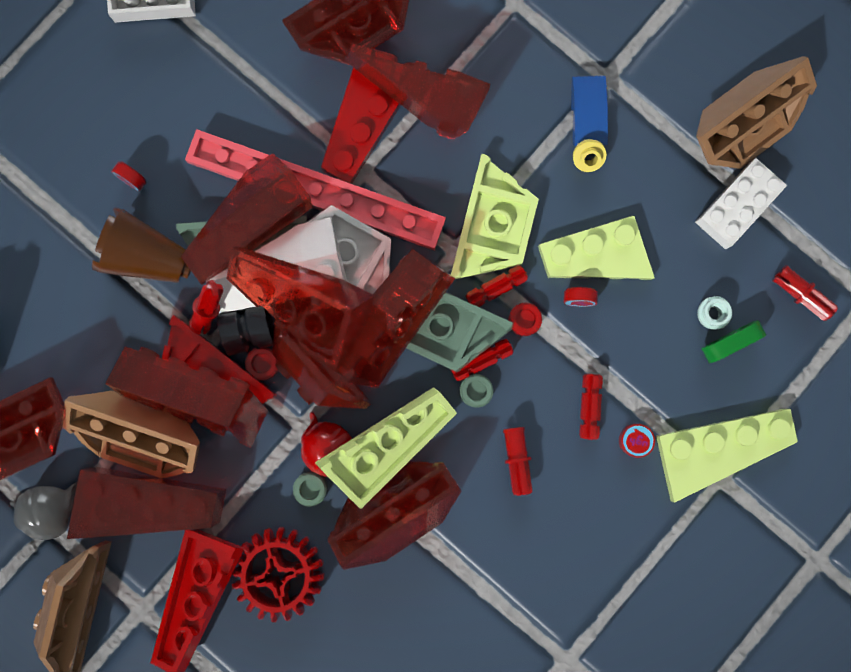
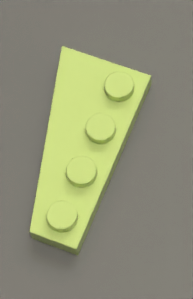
(717, 450)
(381, 451)

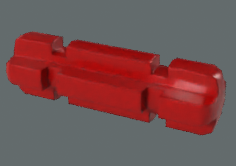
(497, 286)
(501, 349)
(591, 406)

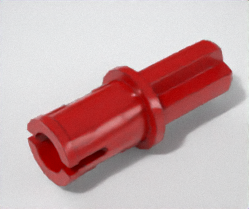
(805, 293)
(206, 307)
(518, 461)

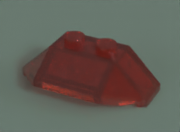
(332, 26)
(315, 378)
(30, 427)
(396, 516)

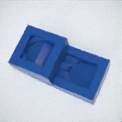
(589, 109)

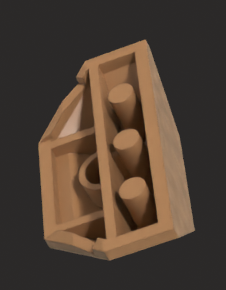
(755, 113)
(132, 433)
(69, 609)

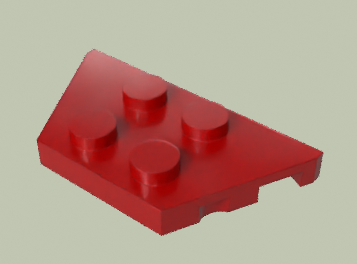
(200, 352)

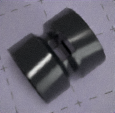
(247, 329)

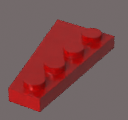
(358, 127)
(195, 590)

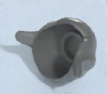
(44, 511)

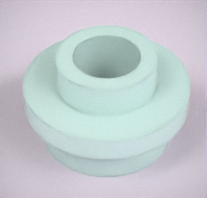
(724, 313)

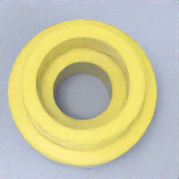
(587, 147)

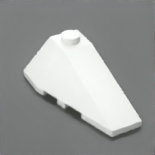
(306, 245)

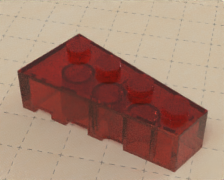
(394, 318)
(188, 393)
(133, 503)

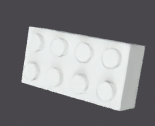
(149, 9)
(741, 203)

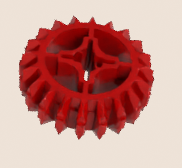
(280, 588)

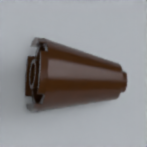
(138, 250)

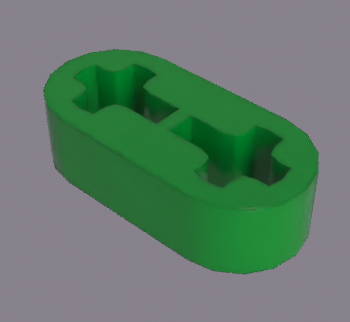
(733, 341)

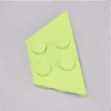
(495, 223)

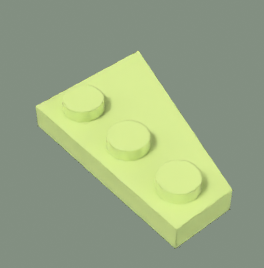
(599, 252)

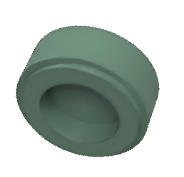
(476, 390)
(310, 489)

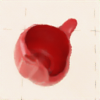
(320, 440)

